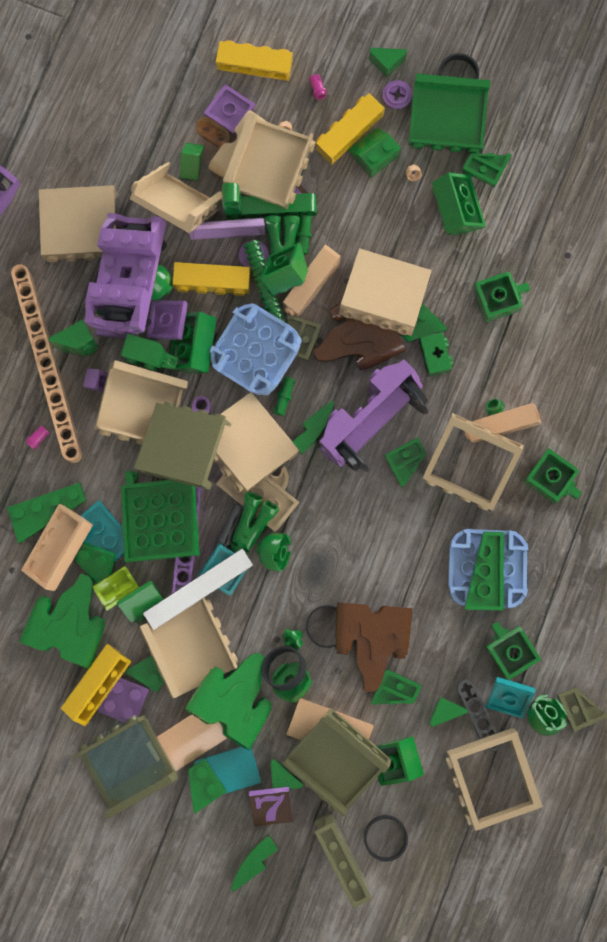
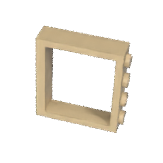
(486, 435)
(458, 780)

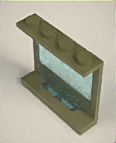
(127, 764)

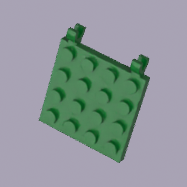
(158, 519)

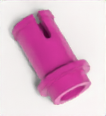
(319, 91)
(37, 437)

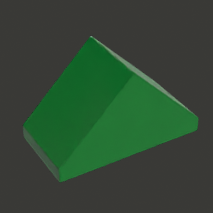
(387, 59)
(191, 161)
(445, 711)
(282, 777)

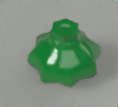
(293, 638)

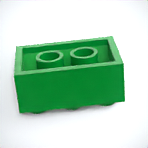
(458, 203)
(195, 345)

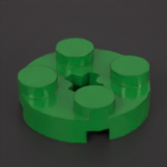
(282, 676)

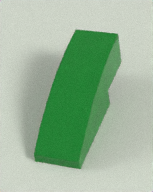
(313, 428)
(254, 862)

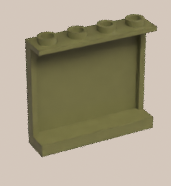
(181, 444)
(336, 761)
(342, 860)

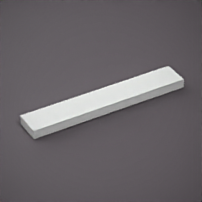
(198, 589)

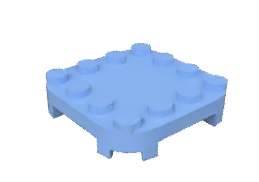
(255, 349)
(462, 558)

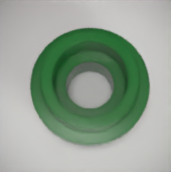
(494, 407)

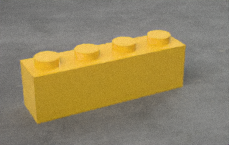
(254, 60)
(349, 128)
(211, 278)
(96, 685)

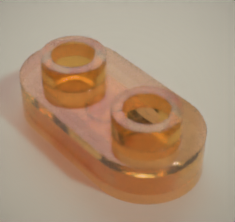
(214, 132)

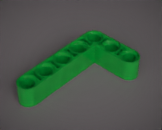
(249, 207)

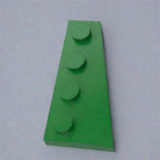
(34, 514)
(487, 579)

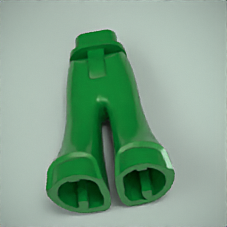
(273, 227)
(245, 534)

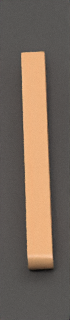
(46, 354)

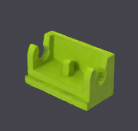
(115, 587)

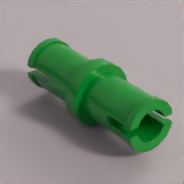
(304, 233)
(284, 396)

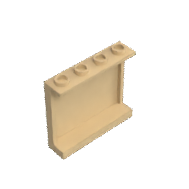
(269, 161)
(174, 199)
(73, 221)
(385, 292)
(131, 399)
(252, 444)
(189, 648)

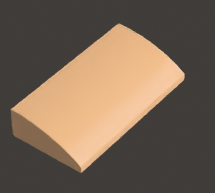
(56, 547)
(309, 713)
(189, 740)

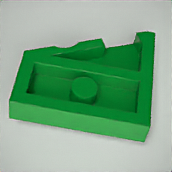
(486, 167)
(425, 325)
(406, 460)
(95, 561)
(147, 674)
(396, 690)
(204, 785)

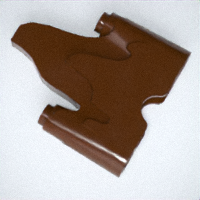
(359, 339)
(374, 637)

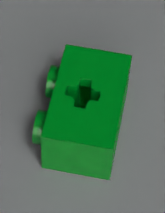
(434, 365)

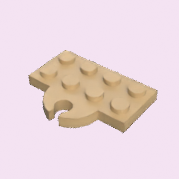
(271, 489)

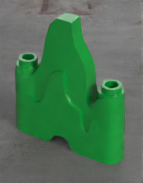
(68, 626)
(231, 701)

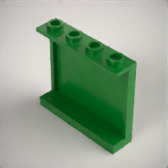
(448, 113)

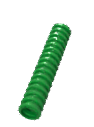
(257, 263)

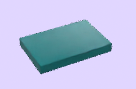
(106, 530)
(235, 768)

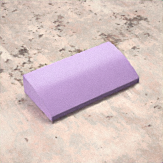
(229, 228)

